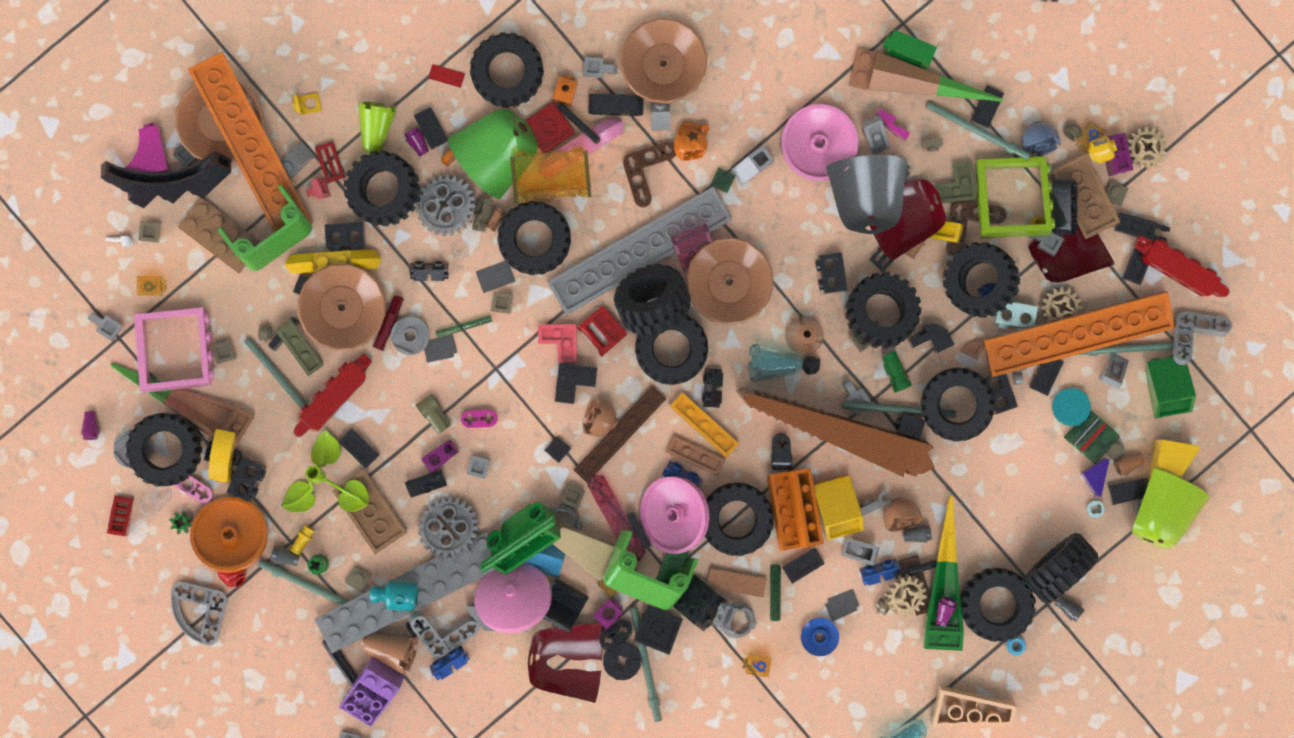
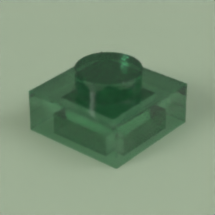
(722, 180)

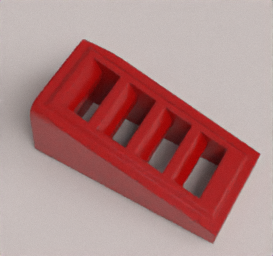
(126, 524)

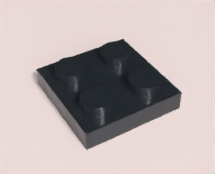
(658, 629)

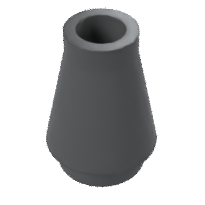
(918, 534)
(283, 556)
(1070, 608)

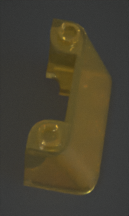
(550, 174)

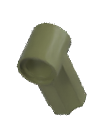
(431, 410)

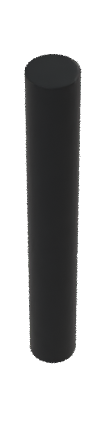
(577, 122)
(915, 569)

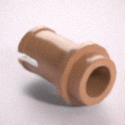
(495, 217)
(913, 252)

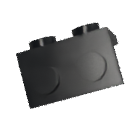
(699, 603)

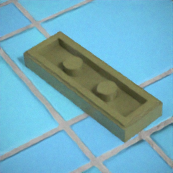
(299, 347)

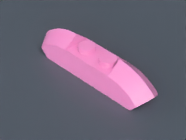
(605, 130)

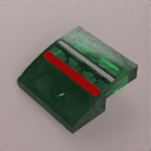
(1092, 437)

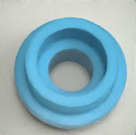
(1022, 645)

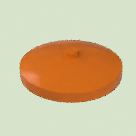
(229, 534)

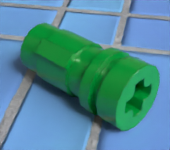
(895, 370)
(324, 564)

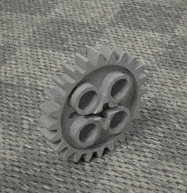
(432, 196)
(461, 516)

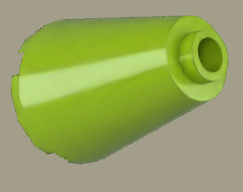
(375, 124)

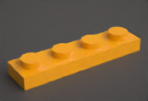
(704, 425)

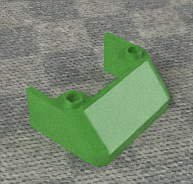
(295, 230)
(622, 577)

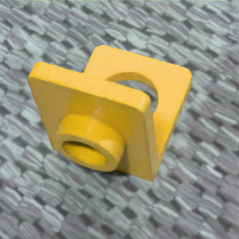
(299, 104)

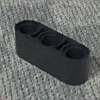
(615, 104)
(1065, 206)

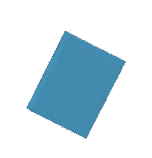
(548, 561)

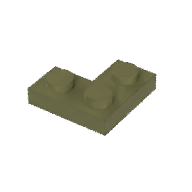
(963, 187)

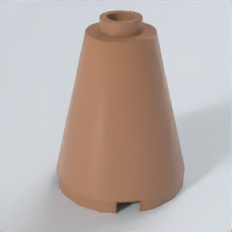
(796, 339)
(391, 650)

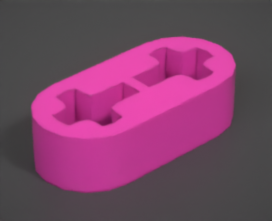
(479, 413)

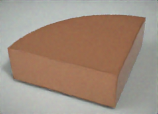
(973, 349)

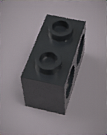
(345, 231)
(837, 273)
(1003, 391)
(241, 476)

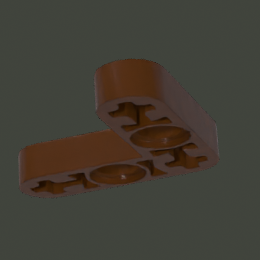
(642, 163)
(969, 216)

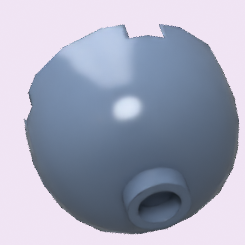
(1040, 138)

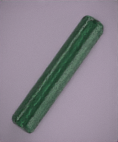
(775, 592)

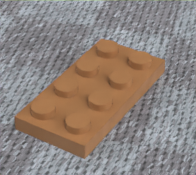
(1093, 204)
(203, 226)
(376, 520)

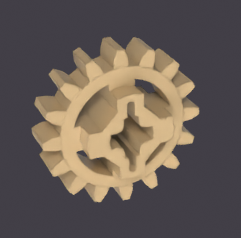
(1152, 152)
(1066, 296)
(913, 596)

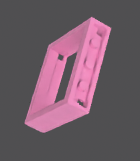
(142, 350)

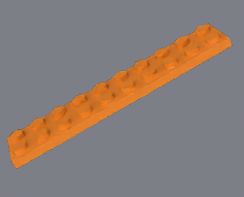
(245, 136)
(1078, 333)

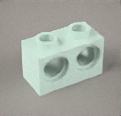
(1016, 310)

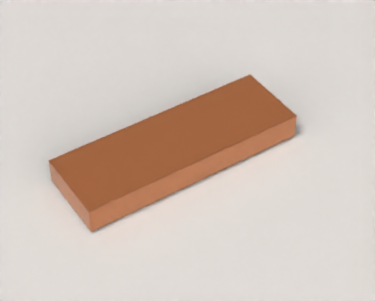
(695, 455)
(736, 582)

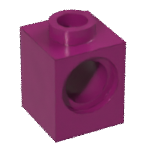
(606, 621)

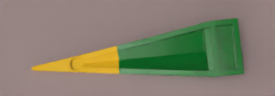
(945, 584)

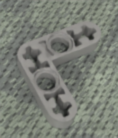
(1188, 330)
(443, 639)

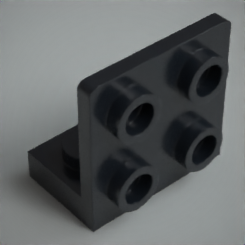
(565, 605)

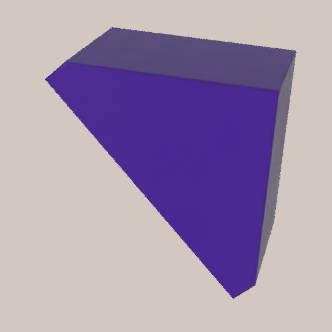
(1096, 476)

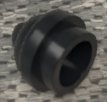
(811, 365)

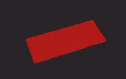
(446, 75)

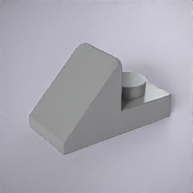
(875, 135)
(296, 159)
(1114, 371)
(860, 551)

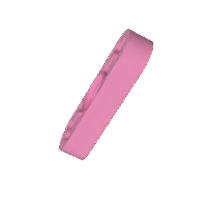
(197, 496)

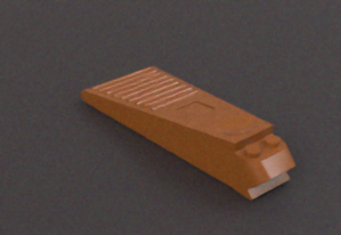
(877, 445)

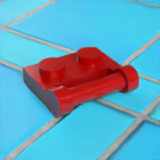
(607, 326)

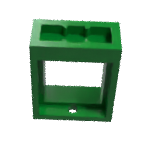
(909, 49)

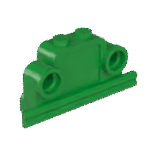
(521, 538)

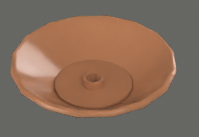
(663, 42)
(198, 128)
(733, 260)
(362, 311)

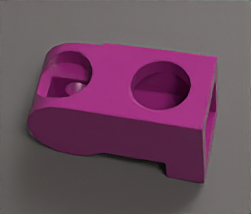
(439, 456)

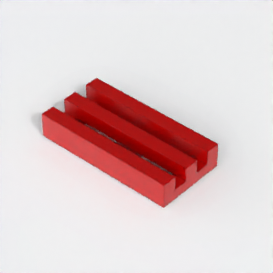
(335, 177)

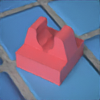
(318, 189)

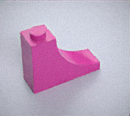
(151, 151)

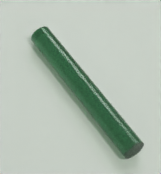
(463, 326)

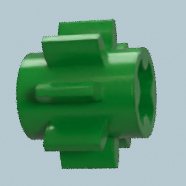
(185, 519)

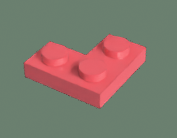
(564, 336)

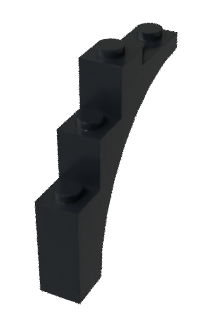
(169, 185)

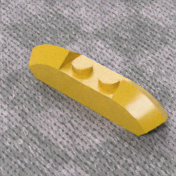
(312, 262)

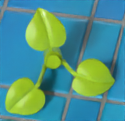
(299, 495)

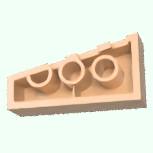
(964, 708)

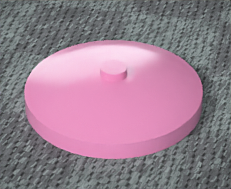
(817, 139)
(674, 515)
(513, 600)

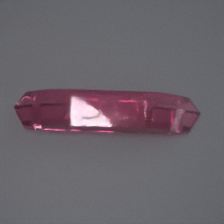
(614, 513)

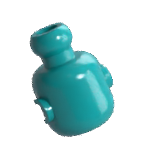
(397, 594)

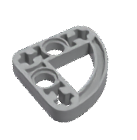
(209, 601)

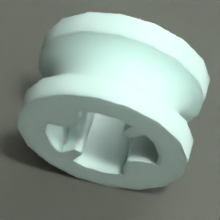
(1094, 503)

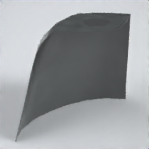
(868, 188)

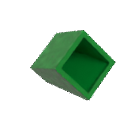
(1169, 387)

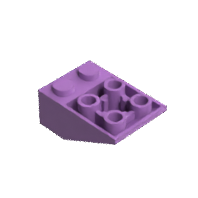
(372, 691)

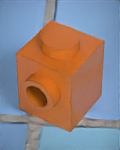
(565, 90)

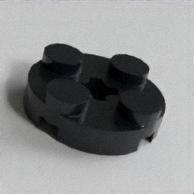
(632, 664)

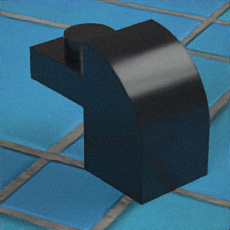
(936, 335)

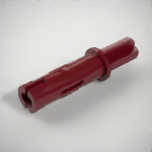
(388, 323)

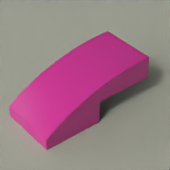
(888, 121)

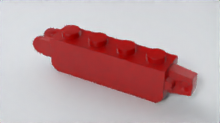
(1180, 268)
(333, 396)

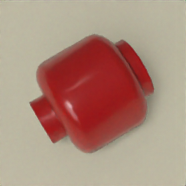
(233, 579)

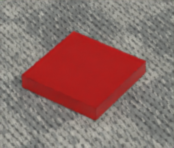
(549, 127)

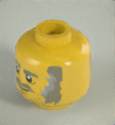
(1102, 149)

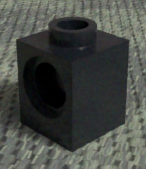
(909, 426)

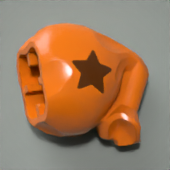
(691, 141)

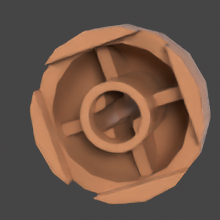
(600, 417)
(901, 514)

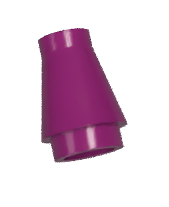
(416, 141)
(90, 426)
(945, 610)

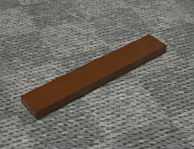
(620, 434)

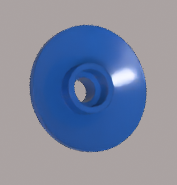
(820, 647)

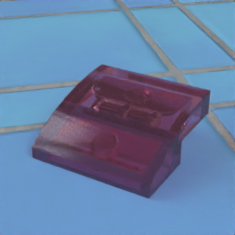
(689, 243)

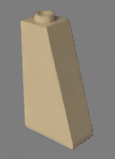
(585, 549)

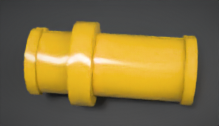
(302, 539)

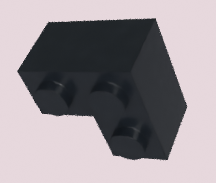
(569, 377)

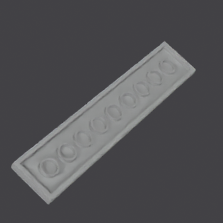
(641, 248)
(433, 581)

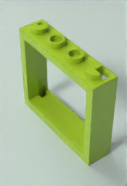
(988, 231)

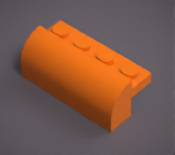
(795, 509)

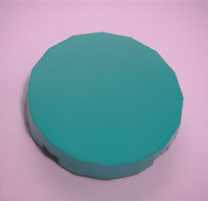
(1071, 407)

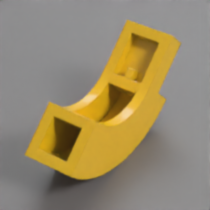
(221, 456)

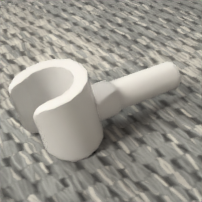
(125, 240)

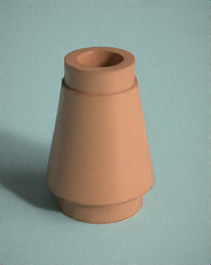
(1127, 464)

